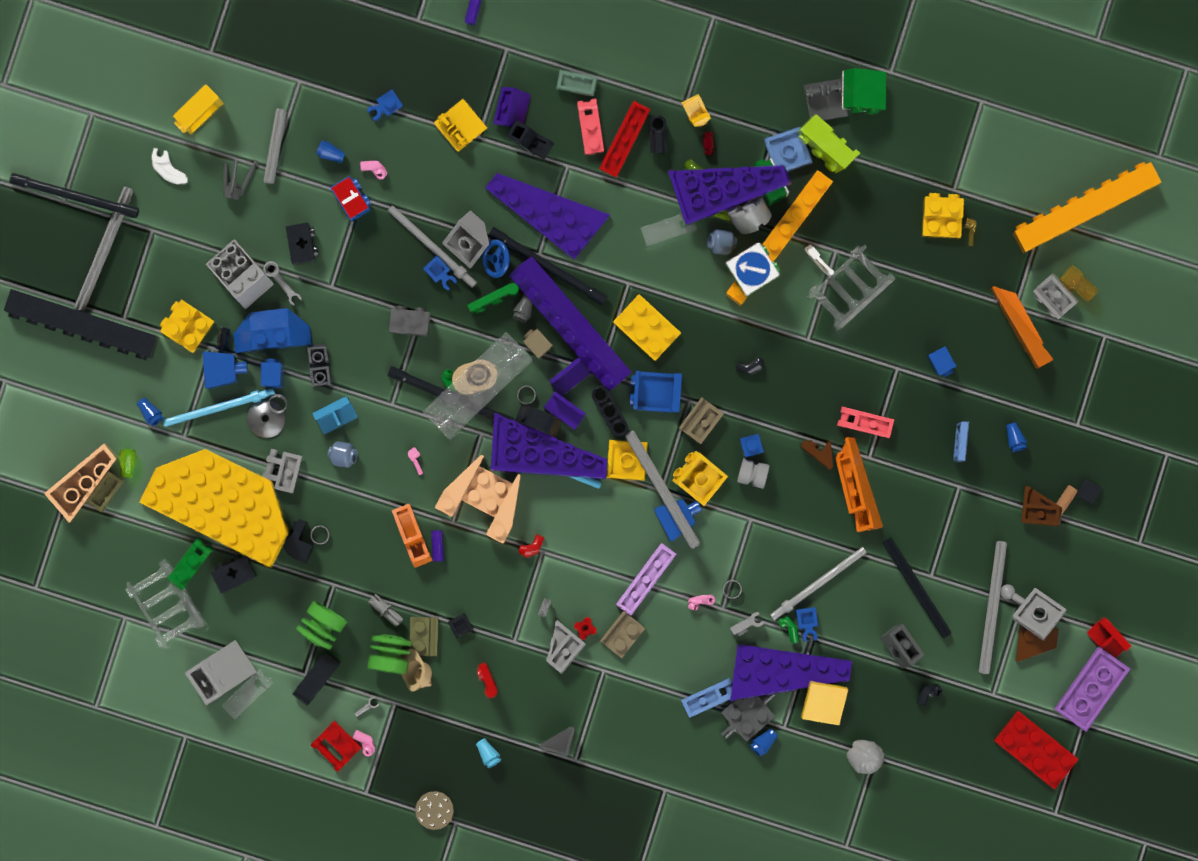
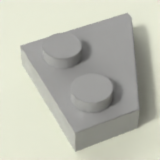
(563, 647)

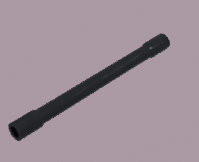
(26, 182)
(591, 292)
(404, 377)

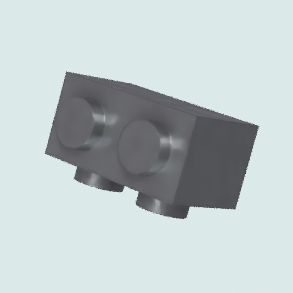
(409, 322)

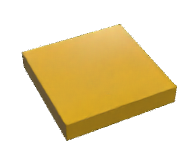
(624, 462)
(824, 703)

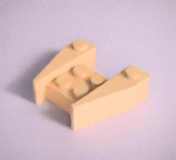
(486, 493)

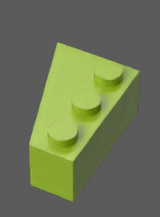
(826, 144)

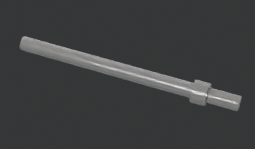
(459, 271)
(787, 606)

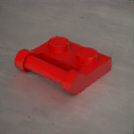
(485, 674)
(340, 741)

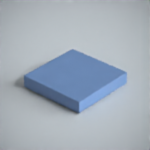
(788, 150)
(960, 441)

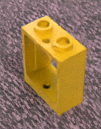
(197, 110)

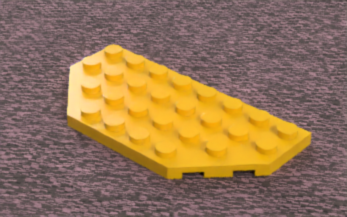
(220, 503)

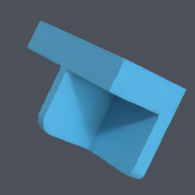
(335, 415)

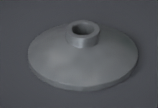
(272, 426)

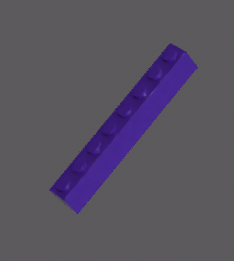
(570, 323)

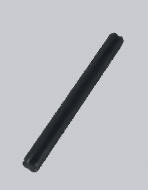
(916, 587)

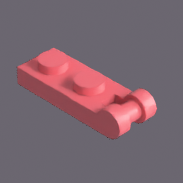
(590, 127)
(866, 422)

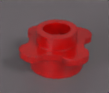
(584, 633)

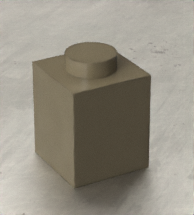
(537, 343)

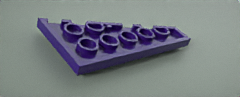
(718, 189)
(557, 218)
(534, 452)
(773, 671)

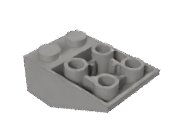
(239, 274)
(220, 672)

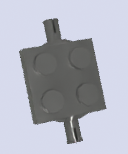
(748, 716)

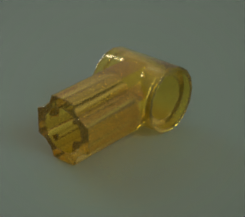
(1075, 281)

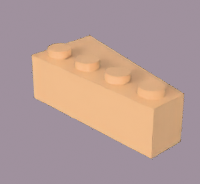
(76, 487)

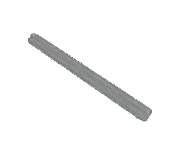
(102, 252)
(662, 489)
(992, 609)

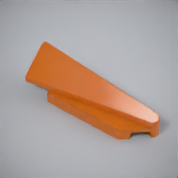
(1022, 326)
(857, 487)

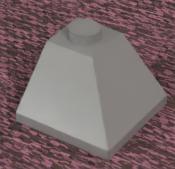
(467, 239)

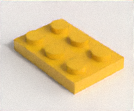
(646, 327)

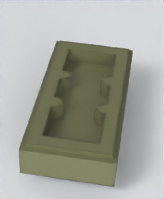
(105, 491)

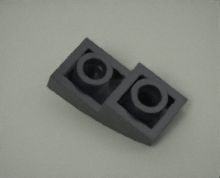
(319, 364)

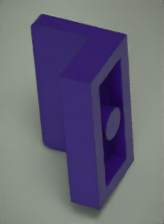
(511, 107)
(570, 377)
(564, 410)

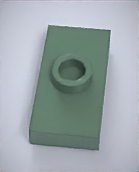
(576, 83)

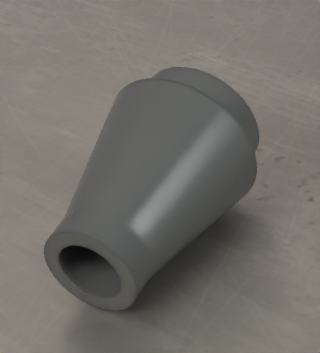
(523, 309)

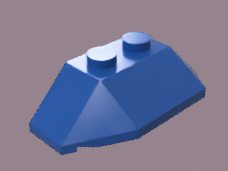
(271, 331)

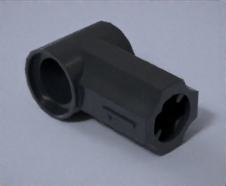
(658, 137)

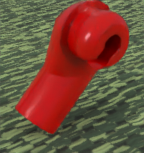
(533, 548)

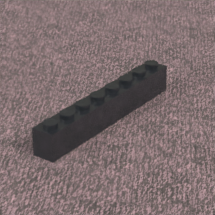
(81, 324)

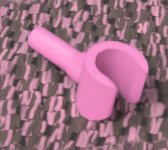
(413, 454)

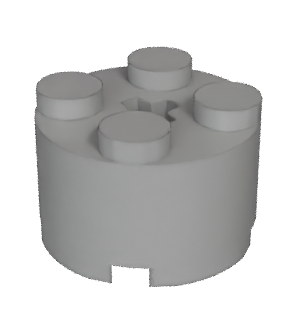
(749, 215)

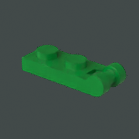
(495, 298)
(189, 564)

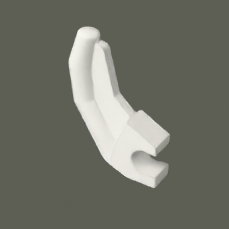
(165, 169)
(814, 255)

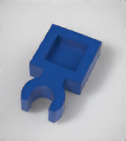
(387, 103)
(438, 270)
(807, 619)

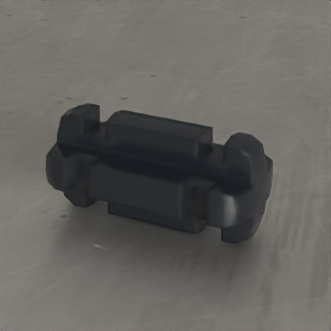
(223, 338)

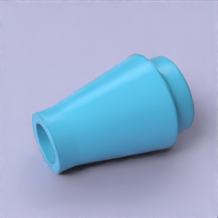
(488, 754)

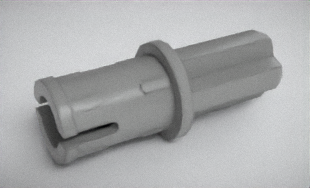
(385, 610)

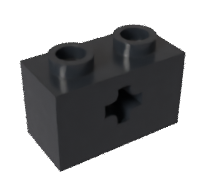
(294, 235)
(225, 582)

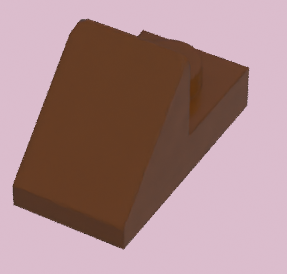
(823, 456)

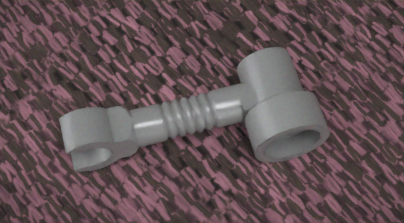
(278, 278)

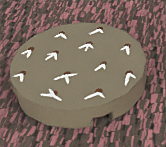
(434, 810)

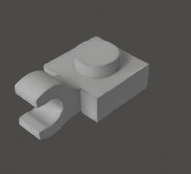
(741, 627)

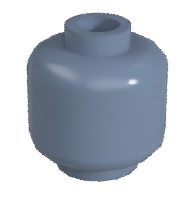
(721, 241)
(342, 454)

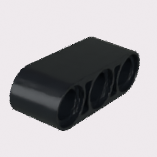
(608, 401)
(316, 678)

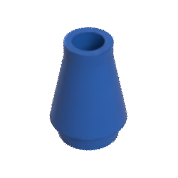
(329, 151)
(150, 413)
(1015, 438)
(763, 742)

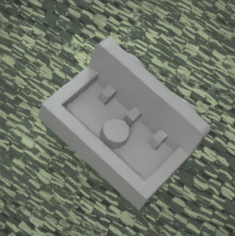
(1055, 296)

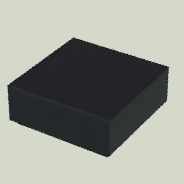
(1088, 491)
(460, 625)

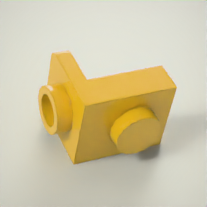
(696, 111)

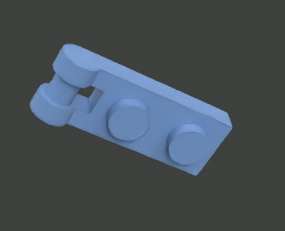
(707, 698)

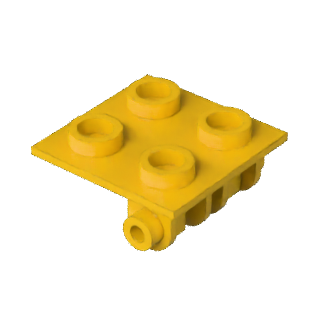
(460, 125)

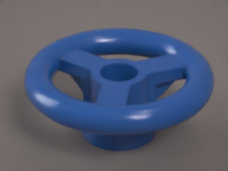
(500, 259)

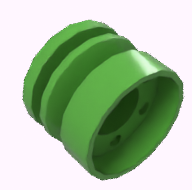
(321, 625)
(389, 654)

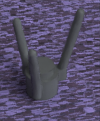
(231, 189)

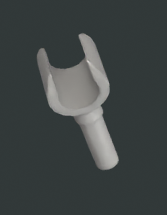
(366, 707)

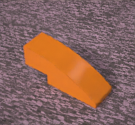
(412, 535)

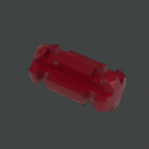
(708, 143)

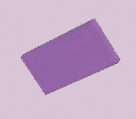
(1092, 688)

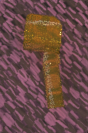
(970, 224)

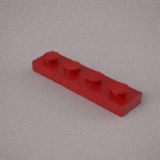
(624, 139)

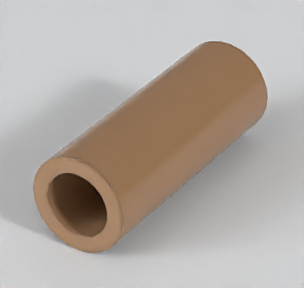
(1067, 497)

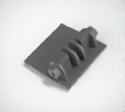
(825, 99)

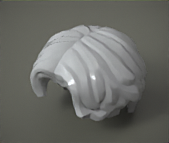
(865, 756)

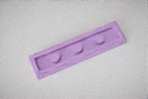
(646, 579)

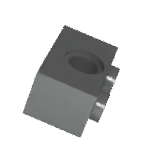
(902, 646)

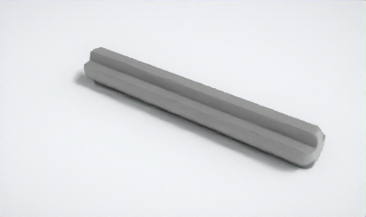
(275, 145)

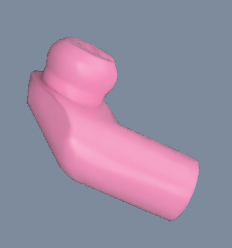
(376, 167)
(702, 599)
(367, 742)

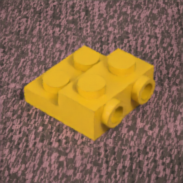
(942, 216)
(186, 325)
(699, 477)

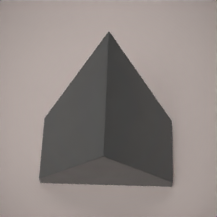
(560, 742)

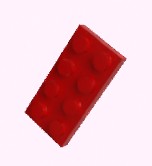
(1036, 749)

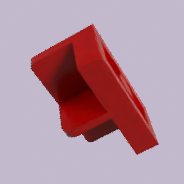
(1108, 637)

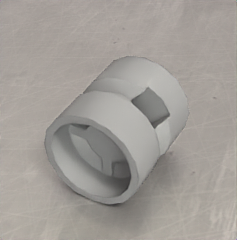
(753, 473)

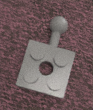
(1035, 601)

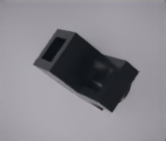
(529, 140)
(538, 420)
(294, 546)

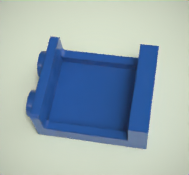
(656, 392)

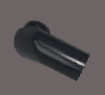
(751, 368)
(927, 692)

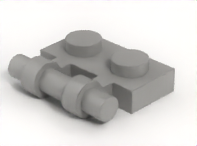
(287, 472)

